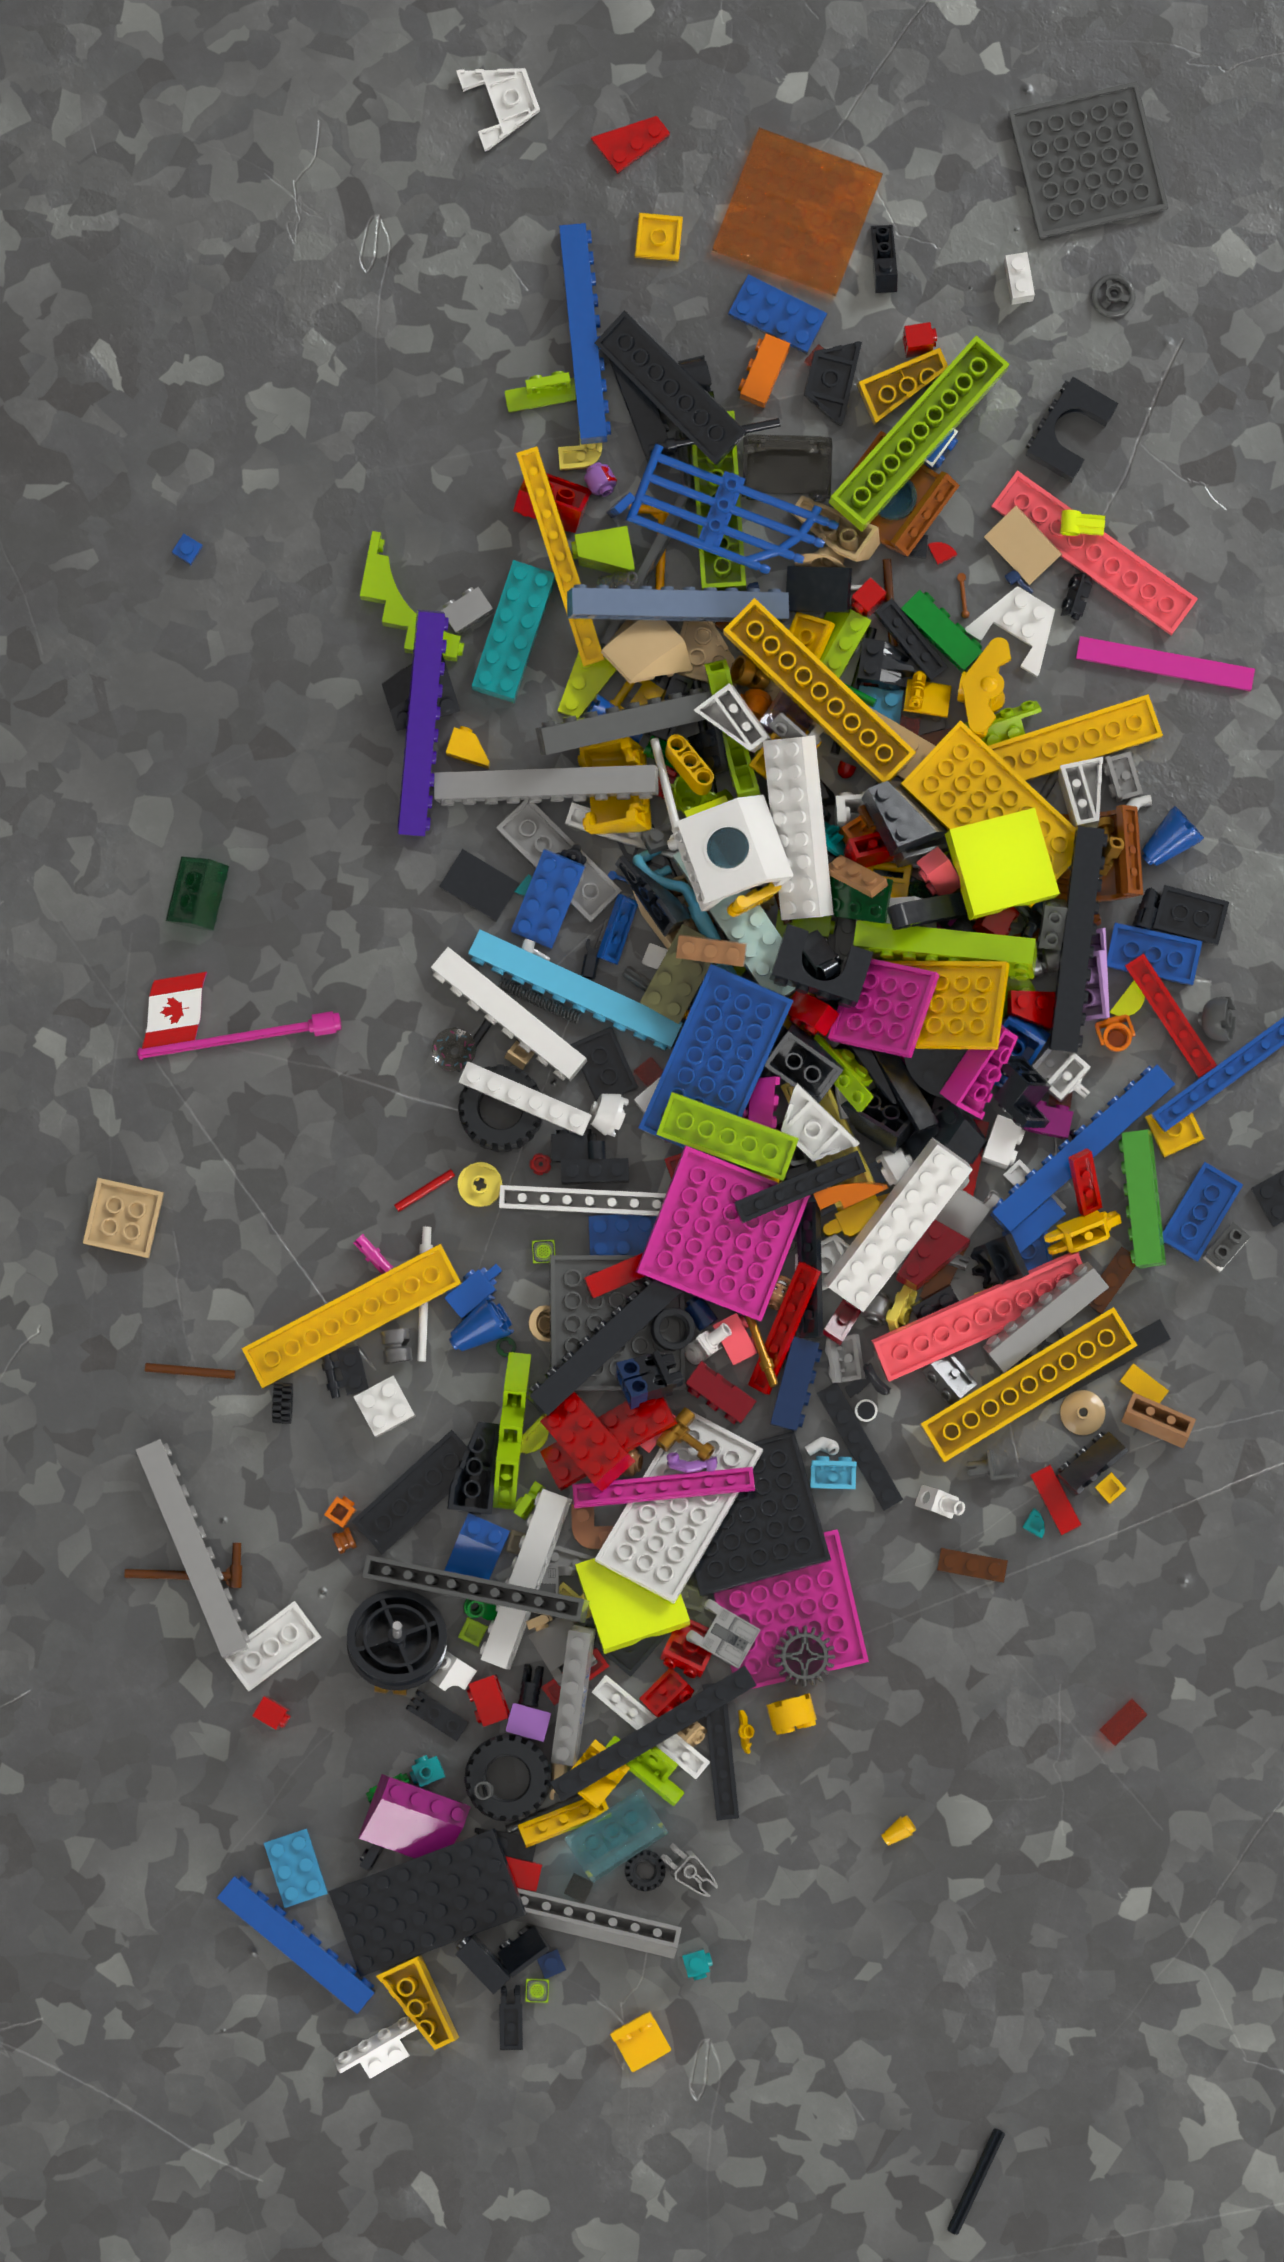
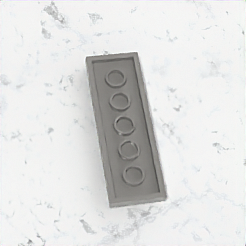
(533, 832)

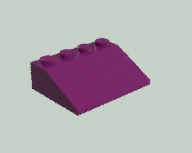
(412, 1818)

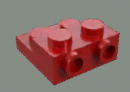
(685, 1654)

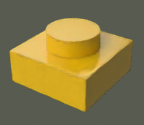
(1110, 1488)

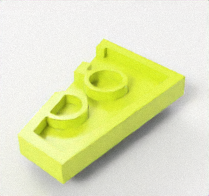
(584, 685)

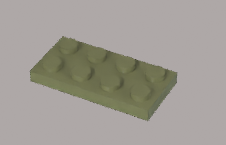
(675, 981)

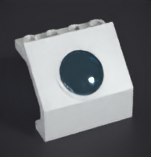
(731, 849)

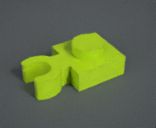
(525, 1504)

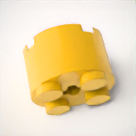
(791, 1713)

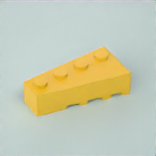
(898, 384)
(418, 1996)

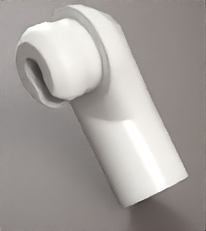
(1141, 801)
(823, 1444)

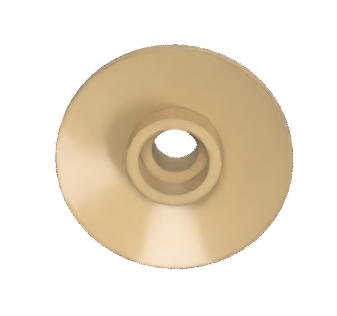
(1074, 1421)

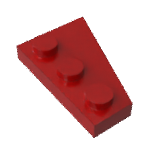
(630, 142)
(1032, 1006)

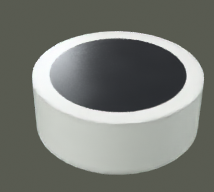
(866, 1410)

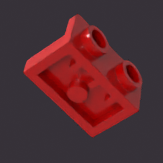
(667, 1693)

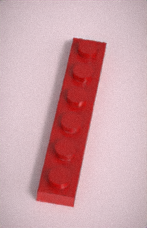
(1170, 1015)
(786, 1323)

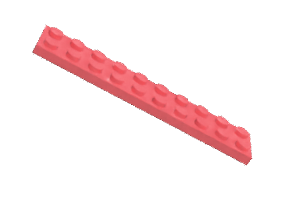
(1100, 557)
(967, 1320)

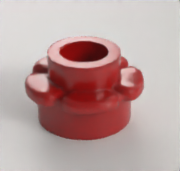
(534, 1164)

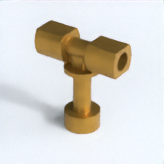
(1114, 844)
(680, 1433)

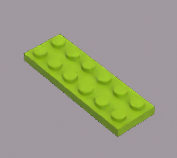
(727, 1136)

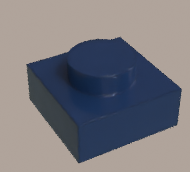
(551, 1964)

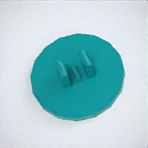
(834, 840)

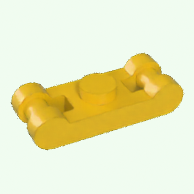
(752, 899)

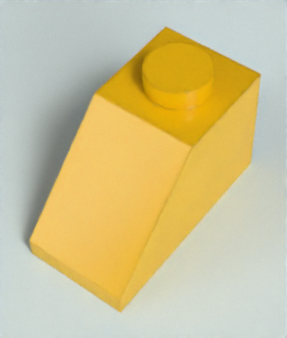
(466, 747)

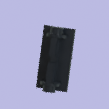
(1078, 586)

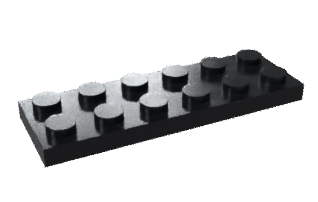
(412, 1494)

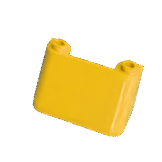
(615, 814)

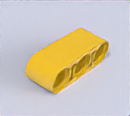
(685, 755)

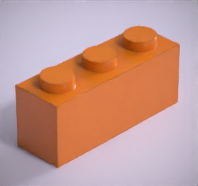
(764, 370)

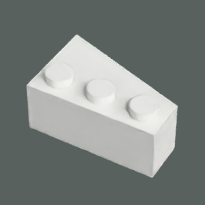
(734, 717)

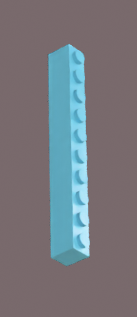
(575, 989)

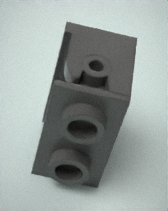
(1052, 924)

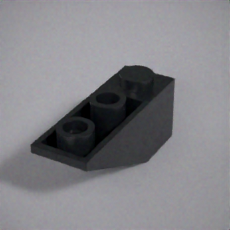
(884, 259)

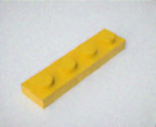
(559, 1821)

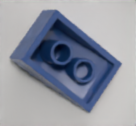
(1029, 1042)
(477, 1548)

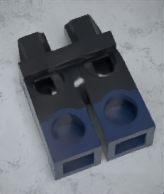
(647, 1377)

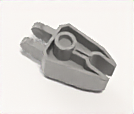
(687, 1868)

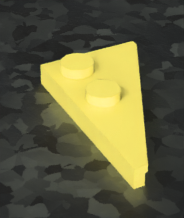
(901, 1310)

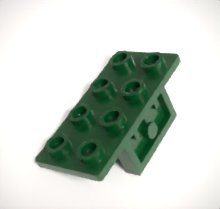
(858, 906)

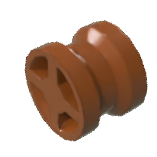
(344, 1540)

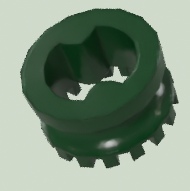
(510, 1341)

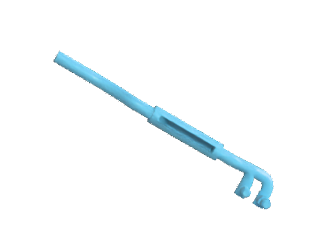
(701, 919)

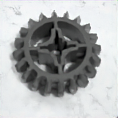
(789, 1656)

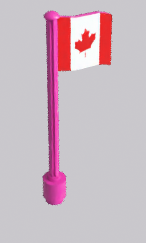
(176, 1016)

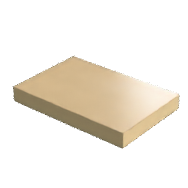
(1023, 545)

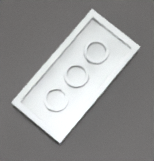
(273, 1646)

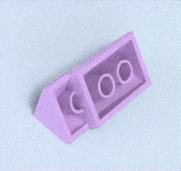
(1098, 998)

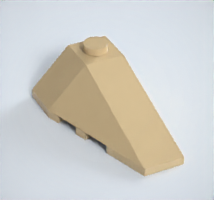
(847, 539)

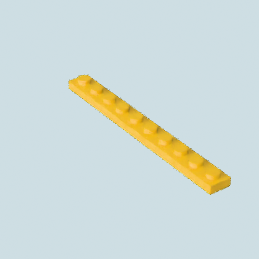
(558, 549)

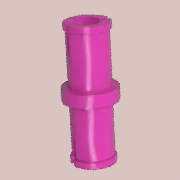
(372, 1254)

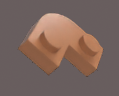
(584, 1529)

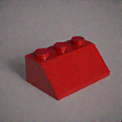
(569, 498)

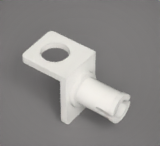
(711, 1340)
(940, 1502)

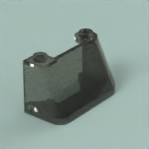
(788, 464)

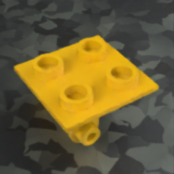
(926, 696)

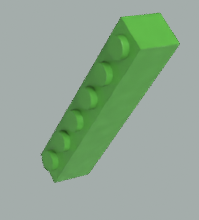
(1143, 1199)

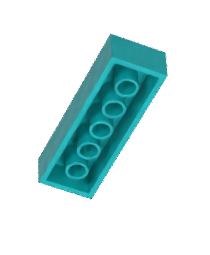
(513, 631)

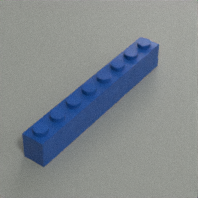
(296, 1944)

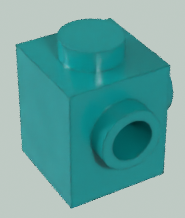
(426, 1770)
(697, 1963)

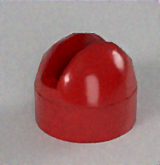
(846, 770)

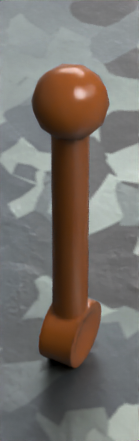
(961, 578)

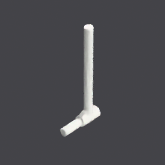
(665, 784)

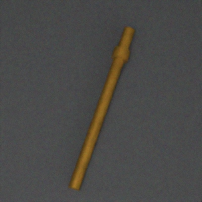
(766, 1363)

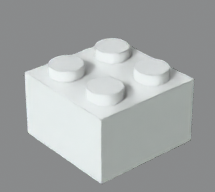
(1002, 1142)
(384, 1406)

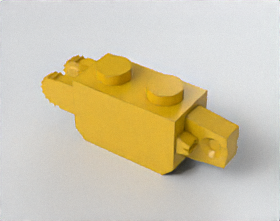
(853, 1218)
(1082, 1232)

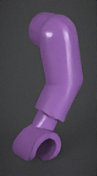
(693, 1466)

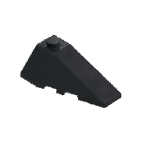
(475, 1477)

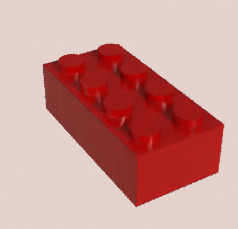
(588, 1441)

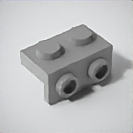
(1122, 776)
(845, 1359)

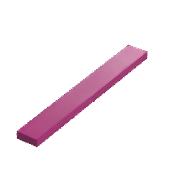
(1165, 663)
(665, 1487)

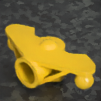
(983, 686)

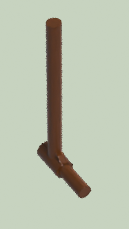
(232, 1576)

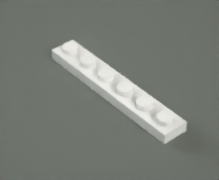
(525, 1098)
(639, 1716)

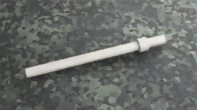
(423, 1309)

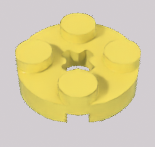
(468, 1190)

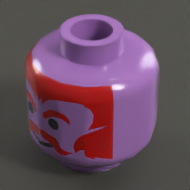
(600, 479)

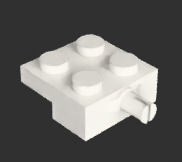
(1063, 1072)

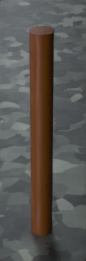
(888, 586)
(192, 1371)

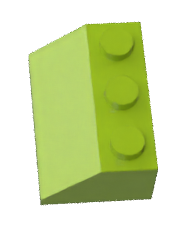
(844, 640)

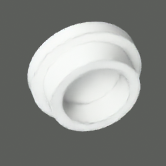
(694, 1353)

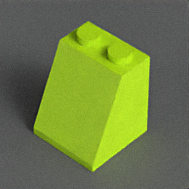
(604, 550)

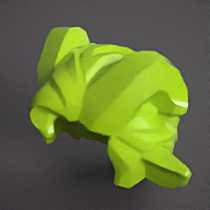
(686, 798)

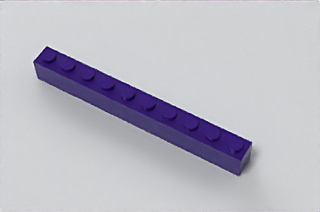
(421, 722)

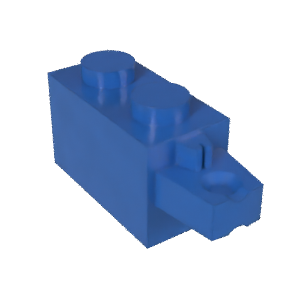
(472, 1290)

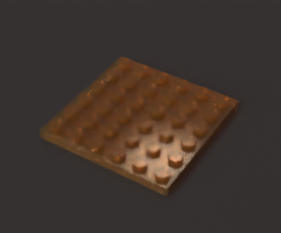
(797, 212)

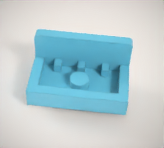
(833, 1474)

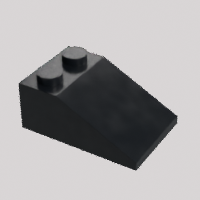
(804, 1061)
(523, 1950)

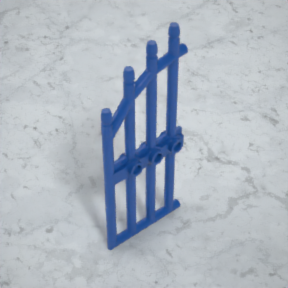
(719, 515)

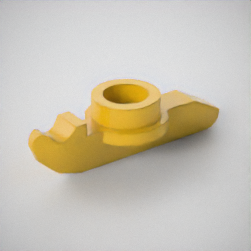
(745, 1731)

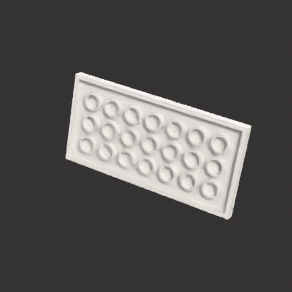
(665, 1539)

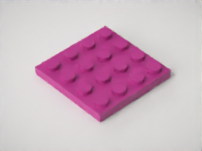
(888, 1009)

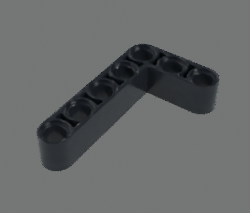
(927, 911)

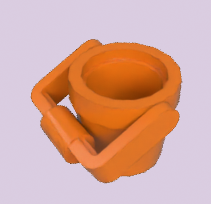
(757, 701)
(1116, 1035)

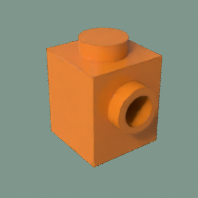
(341, 1511)

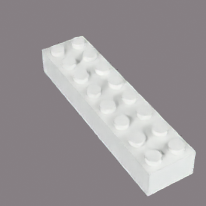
(799, 821)
(898, 1224)

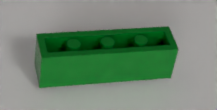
(941, 631)

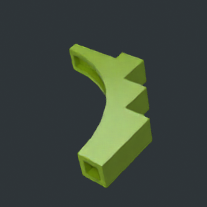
(738, 756)

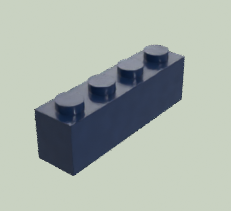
(794, 1384)

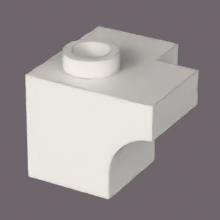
(453, 1673)

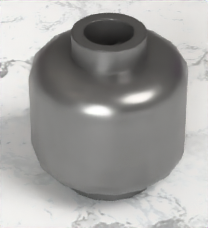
(876, 1311)

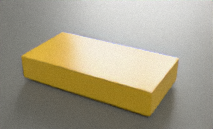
(1143, 1384)

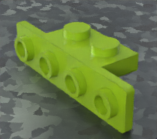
(542, 392)
(1009, 722)
(854, 1077)
(654, 1769)

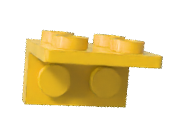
(598, 1791)
(640, 2041)

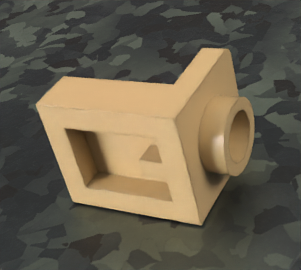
(693, 1734)

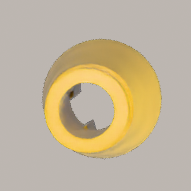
(899, 1830)

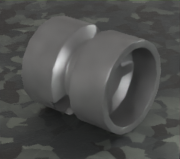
(1050, 962)
(396, 1346)

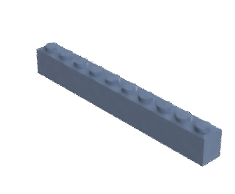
(670, 603)

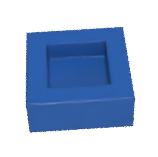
(187, 549)

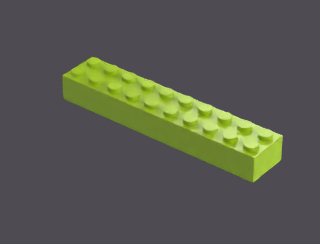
(919, 433)

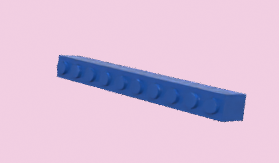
(583, 333)
(1095, 1137)

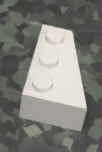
(1081, 791)

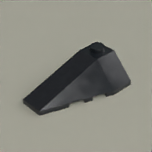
(660, 904)

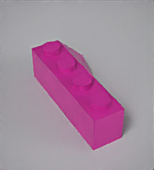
(976, 1074)
(763, 1103)

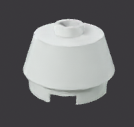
(608, 1113)
(894, 1165)

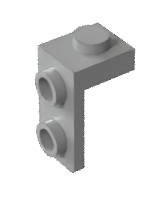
(787, 729)

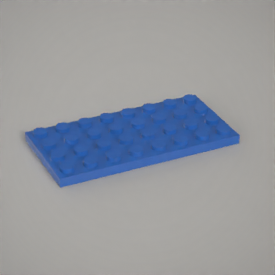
(720, 1046)

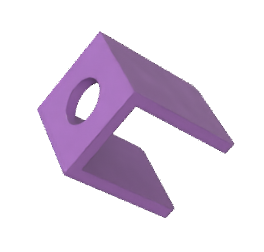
(528, 1722)

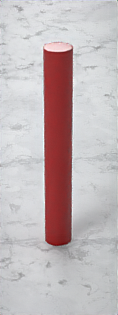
(421, 1192)

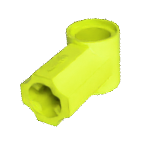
(1075, 523)

